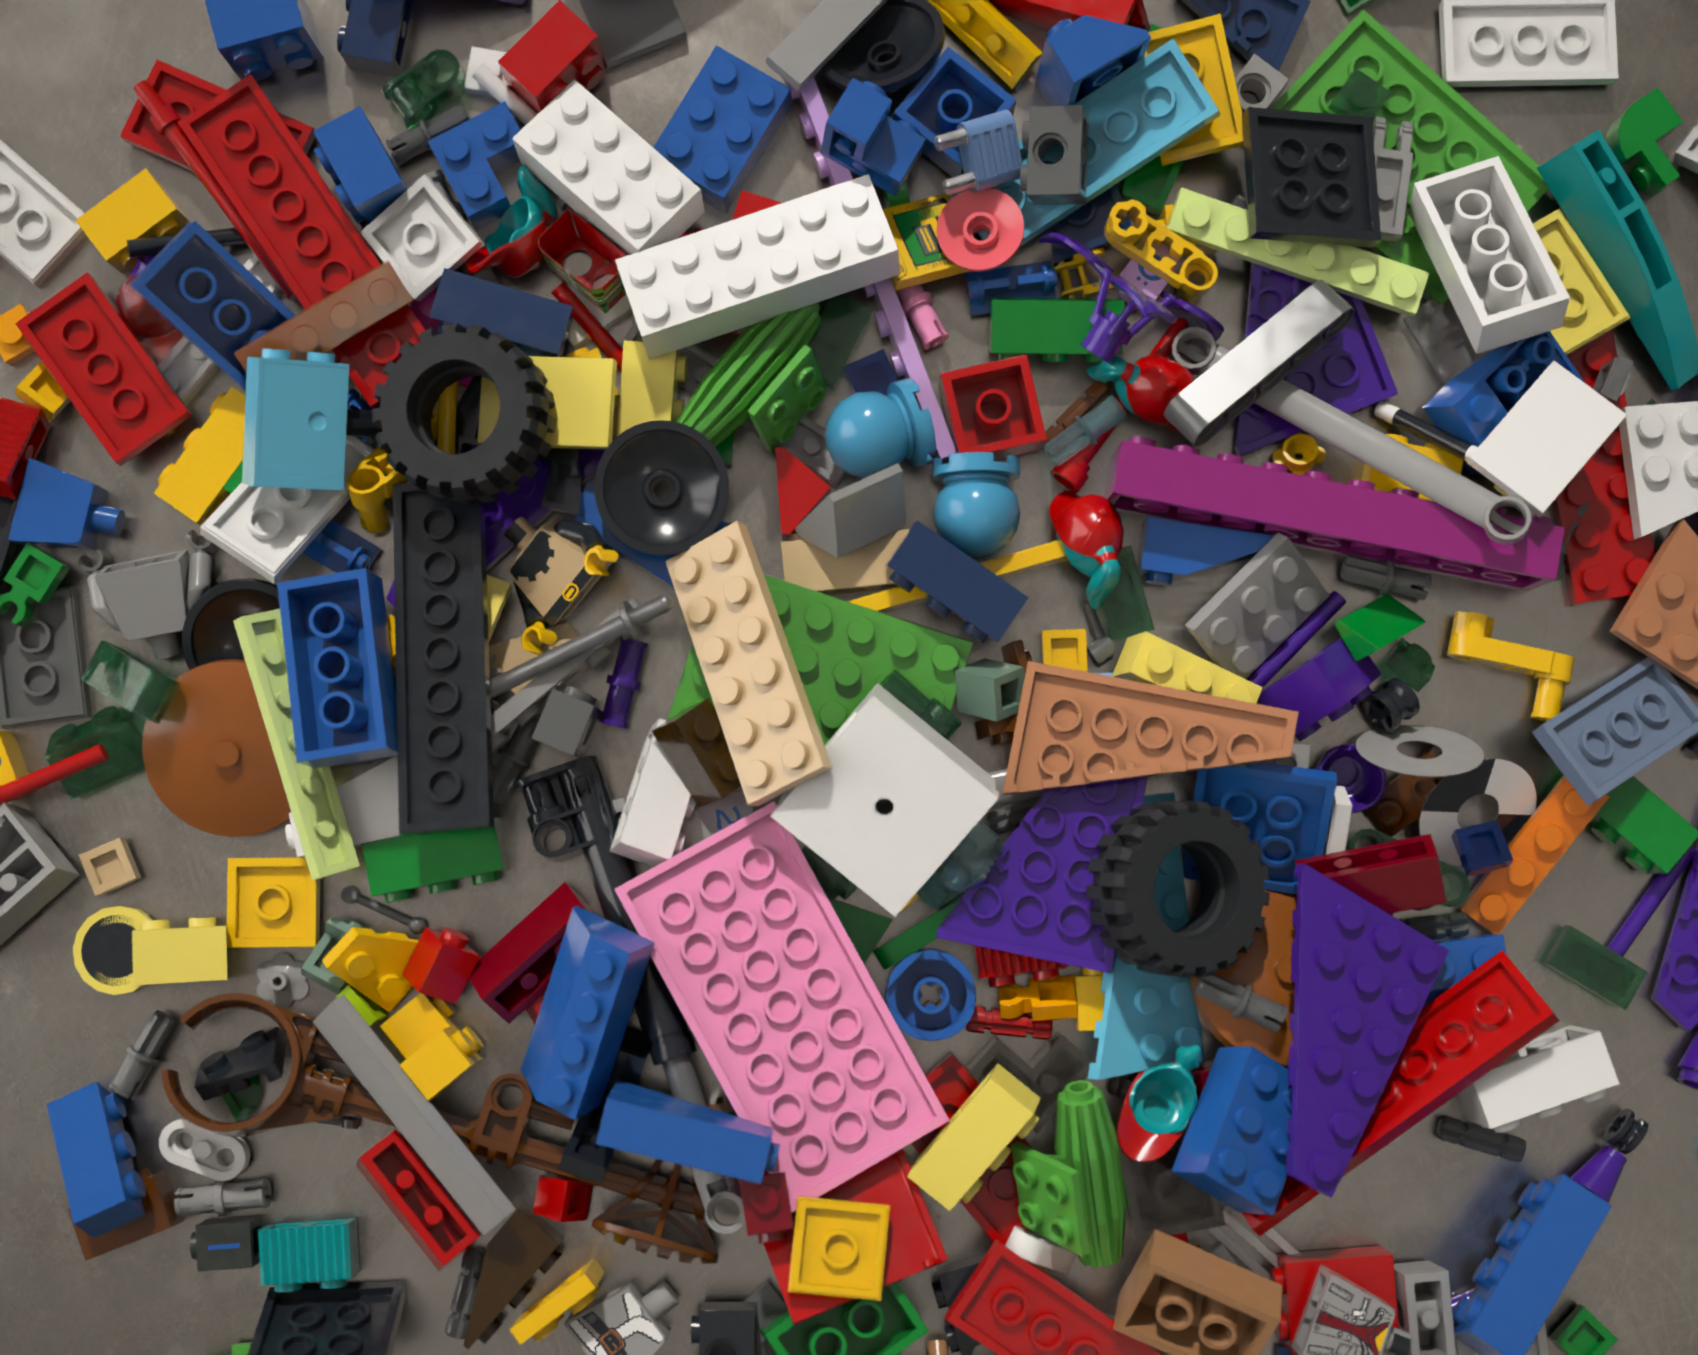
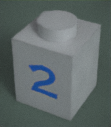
(724, 812)

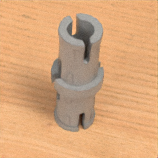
(222, 1197)

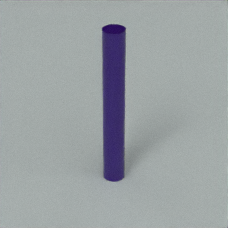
(1297, 640)
(1648, 905)

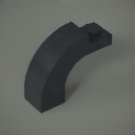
(582, 1153)

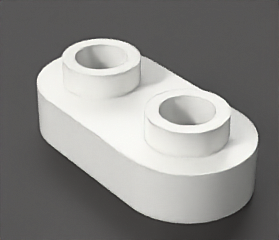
(206, 1150)

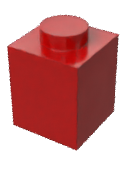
(441, 964)

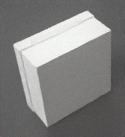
(889, 802)

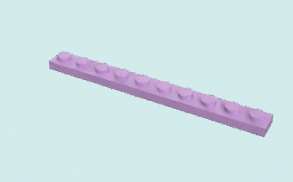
(890, 317)

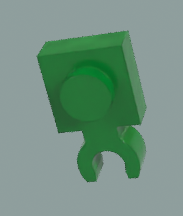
(33, 578)

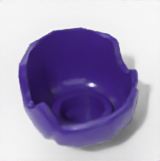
(1361, 779)

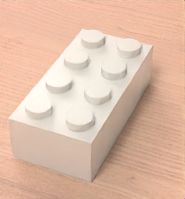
(608, 172)
(1488, 255)

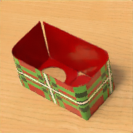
(562, 239)

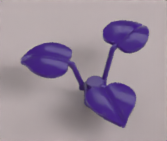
(1111, 331)

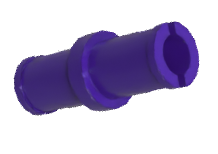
(623, 683)

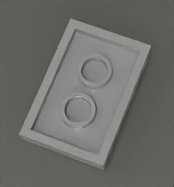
(1258, 608)

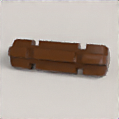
(1095, 395)

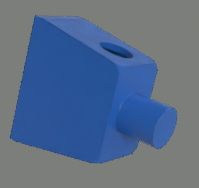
(61, 510)

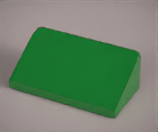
(1376, 626)

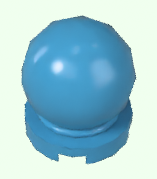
(880, 430)
(976, 504)

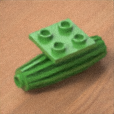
(761, 377)
(1080, 1190)

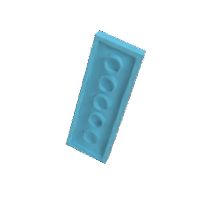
(1129, 126)

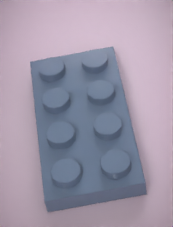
(1619, 729)

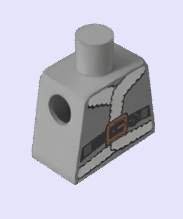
(624, 1321)

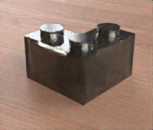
(1045, 1075)

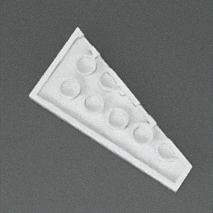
(1660, 463)

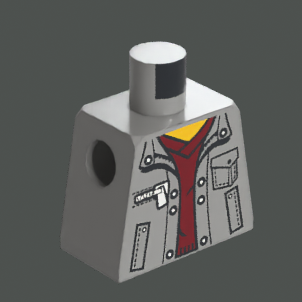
(1347, 1321)

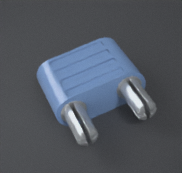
(987, 152)

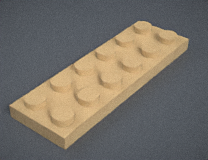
(748, 665)

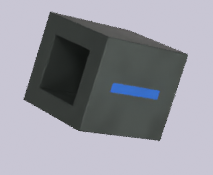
(226, 1243)

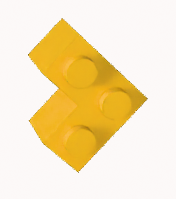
(433, 1044)

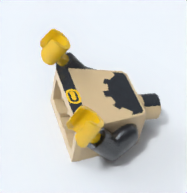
(554, 573)

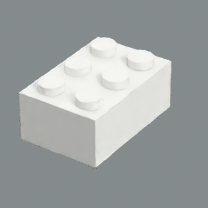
(1541, 1079)

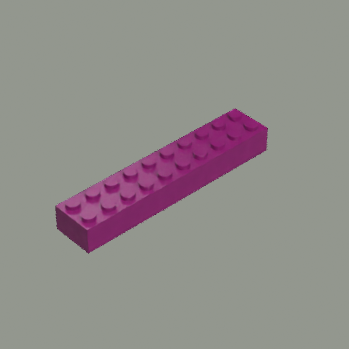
(1327, 514)

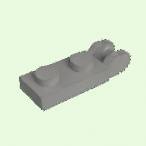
(1392, 177)

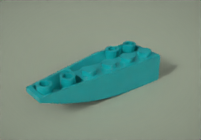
(1627, 251)

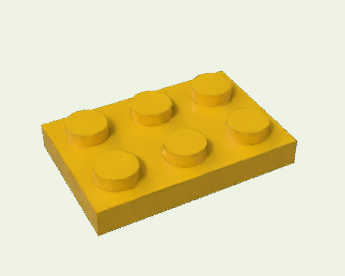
(1207, 52)

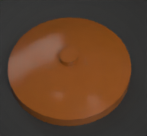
(215, 755)
(1269, 973)

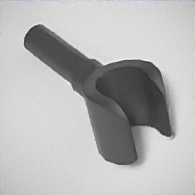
(1103, 648)

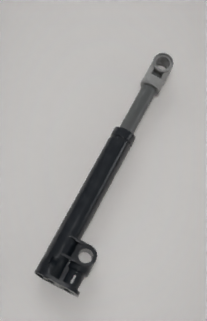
(582, 807)

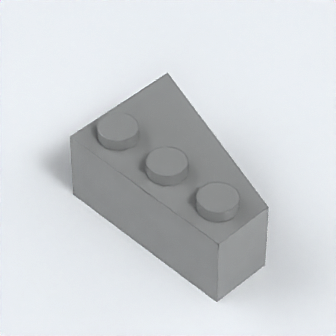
(30, 869)

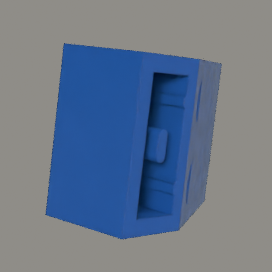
(1490, 388)

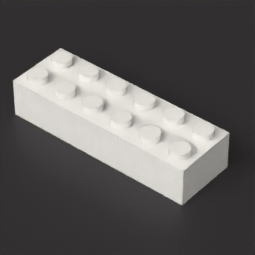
(759, 266)

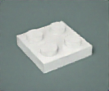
(422, 237)

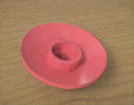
(979, 211)

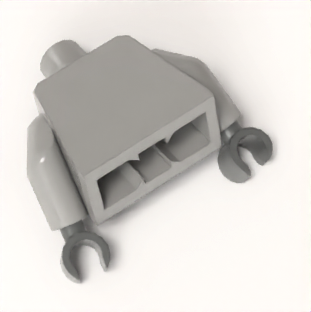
(150, 593)

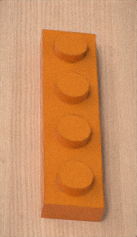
(1534, 854)

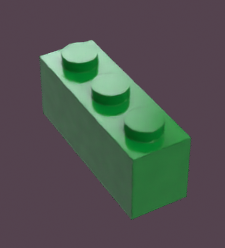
(1044, 326)
(1642, 827)
(434, 861)

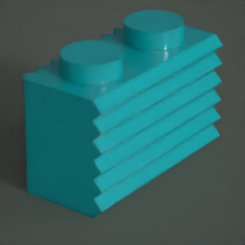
(309, 1253)

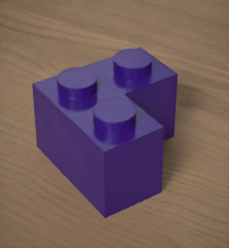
(1322, 687)

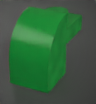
(1636, 137)

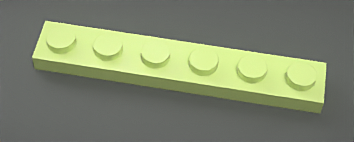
(1340, 266)
(308, 789)

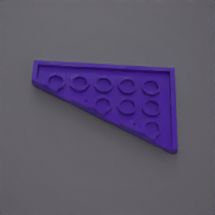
(1343, 373)
(1037, 887)
(1354, 1007)

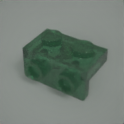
(108, 727)

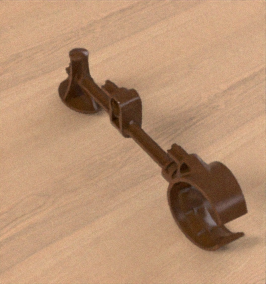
(494, 1134)

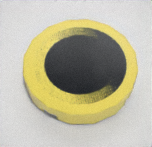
(105, 949)

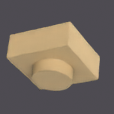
(110, 866)

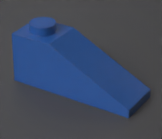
(1184, 549)

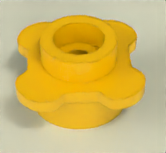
(1299, 444)

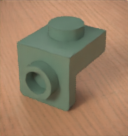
(314, 967)

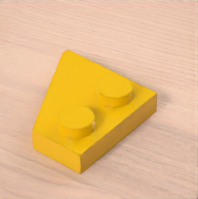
(373, 964)

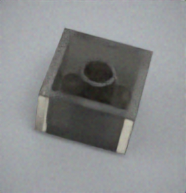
(1165, 1200)

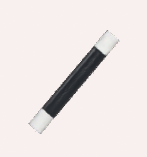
(1424, 430)

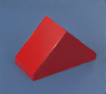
(798, 491)

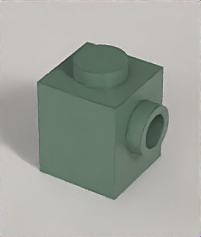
(989, 689)

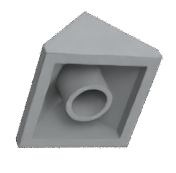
(857, 513)

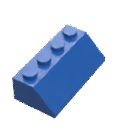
(584, 1013)

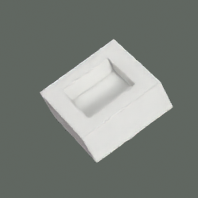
(490, 59)

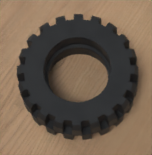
(417, 384)
(1229, 897)

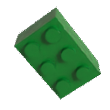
(851, 1328)

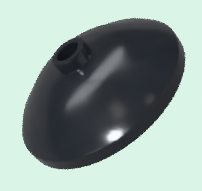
(890, 47)
(656, 454)
(209, 626)

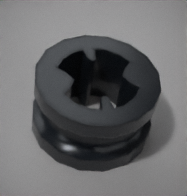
(1626, 1131)

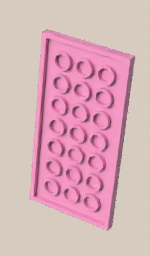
(782, 1003)

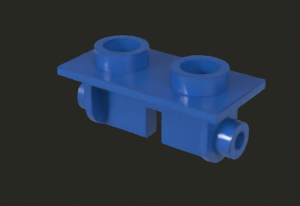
(1018, 281)
(341, 549)

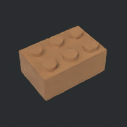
(1196, 1302)

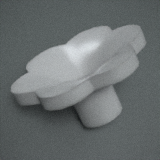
(293, 983)

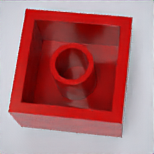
(553, 56)
(993, 408)

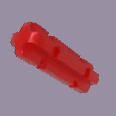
(1008, 1027)

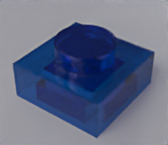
(870, 373)
(1482, 848)

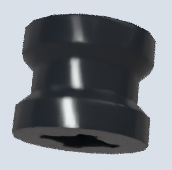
(1391, 705)

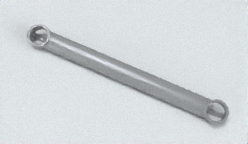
(1372, 447)

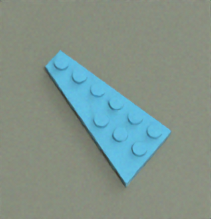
(1143, 1011)

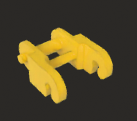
(1086, 290)

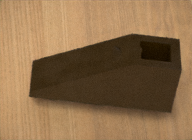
(510, 1260)

